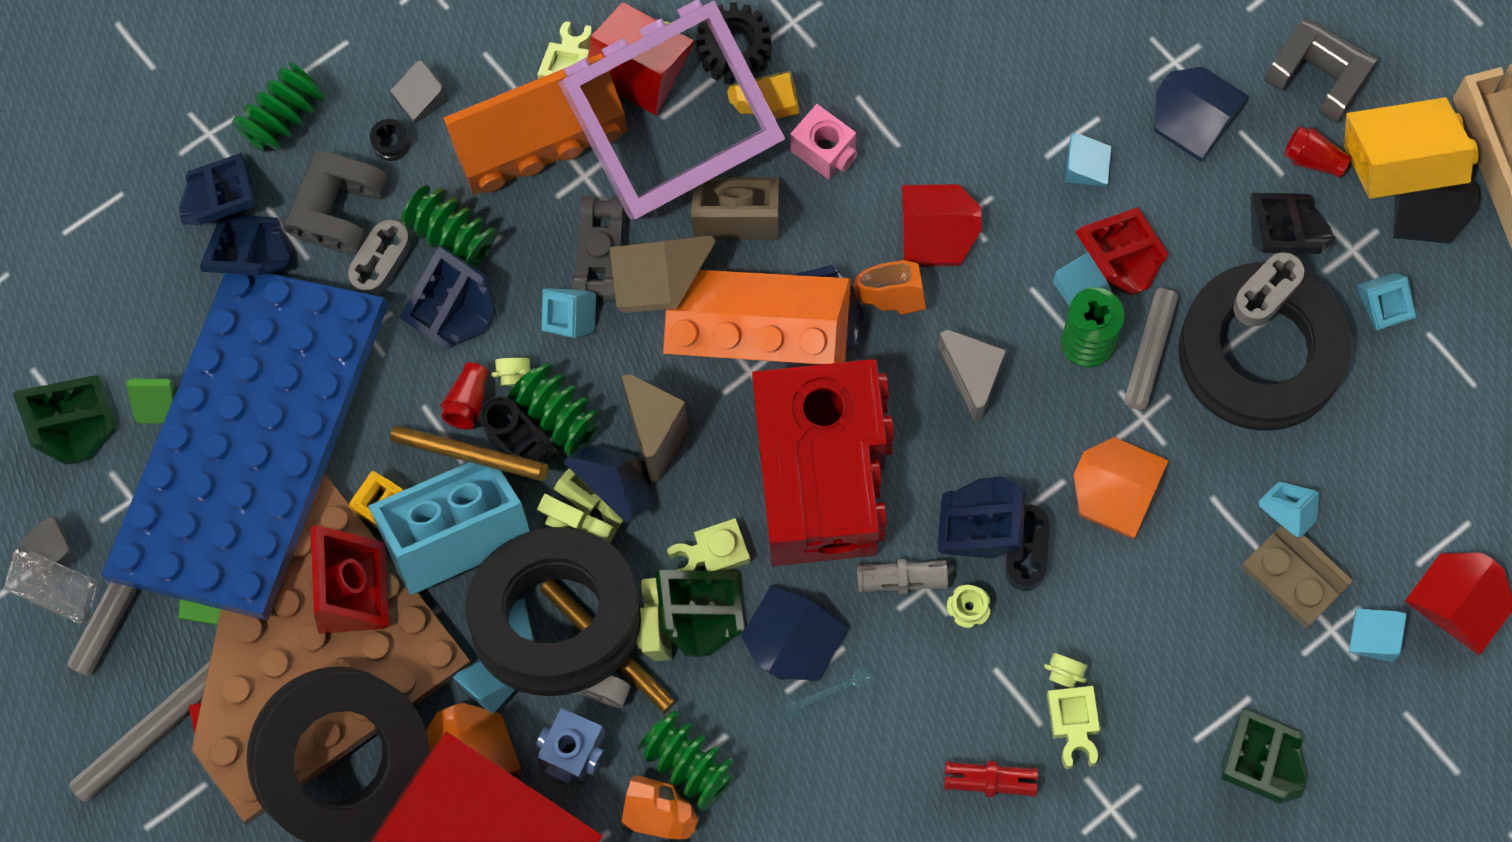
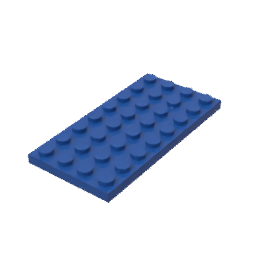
(246, 443)

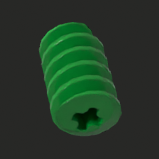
(278, 107)
(445, 227)
(1092, 327)
(555, 409)
(687, 760)

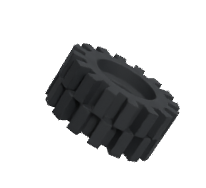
(739, 22)

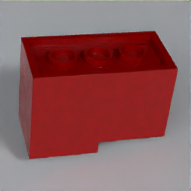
(823, 459)
(471, 799)

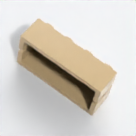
(1489, 122)

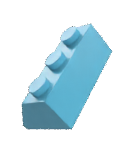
(448, 523)

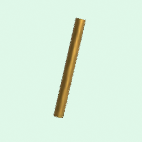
(469, 453)
(630, 667)

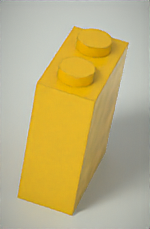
(1409, 147)

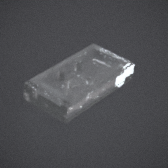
(51, 585)

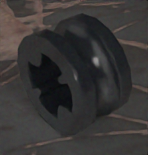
(395, 151)

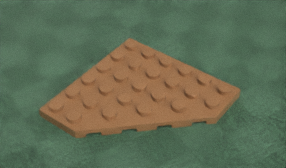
(260, 656)

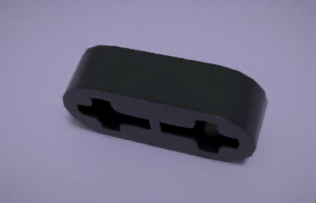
(1038, 551)

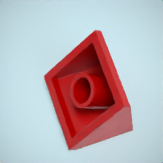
(649, 75)
(348, 581)

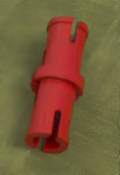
(990, 778)

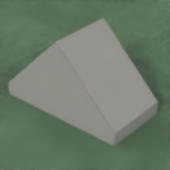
(973, 368)

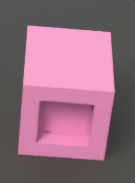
(821, 126)

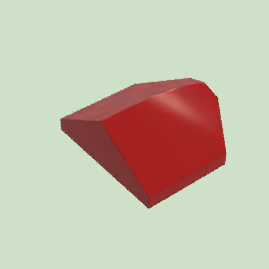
(938, 224)
(1124, 250)
(1464, 597)

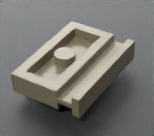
(1296, 575)

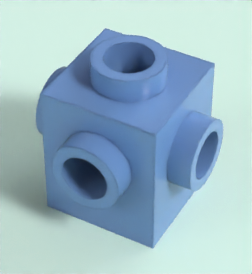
(567, 732)

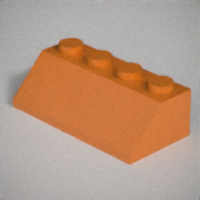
(529, 129)
(761, 318)

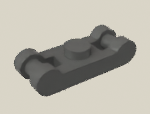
(594, 245)

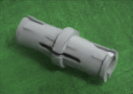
(902, 576)

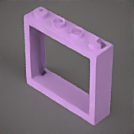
(620, 52)

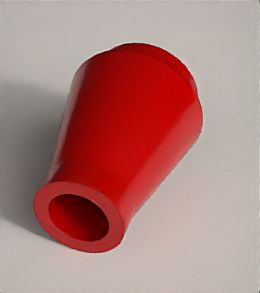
(1315, 152)
(465, 398)

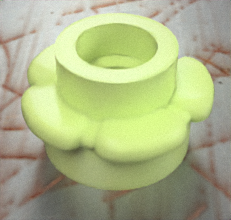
(511, 370)
(969, 594)
(1066, 670)

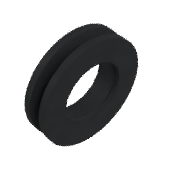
(1253, 403)
(565, 665)
(288, 717)

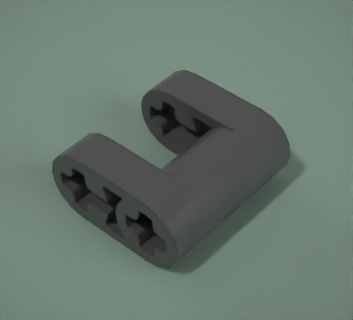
(1330, 54)
(311, 209)

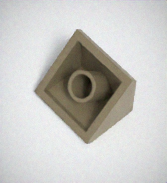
(737, 208)
(656, 272)
(658, 422)

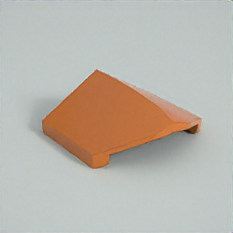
(1117, 484)
(478, 730)

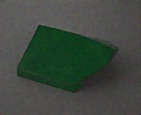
(66, 418)
(699, 609)
(1265, 758)

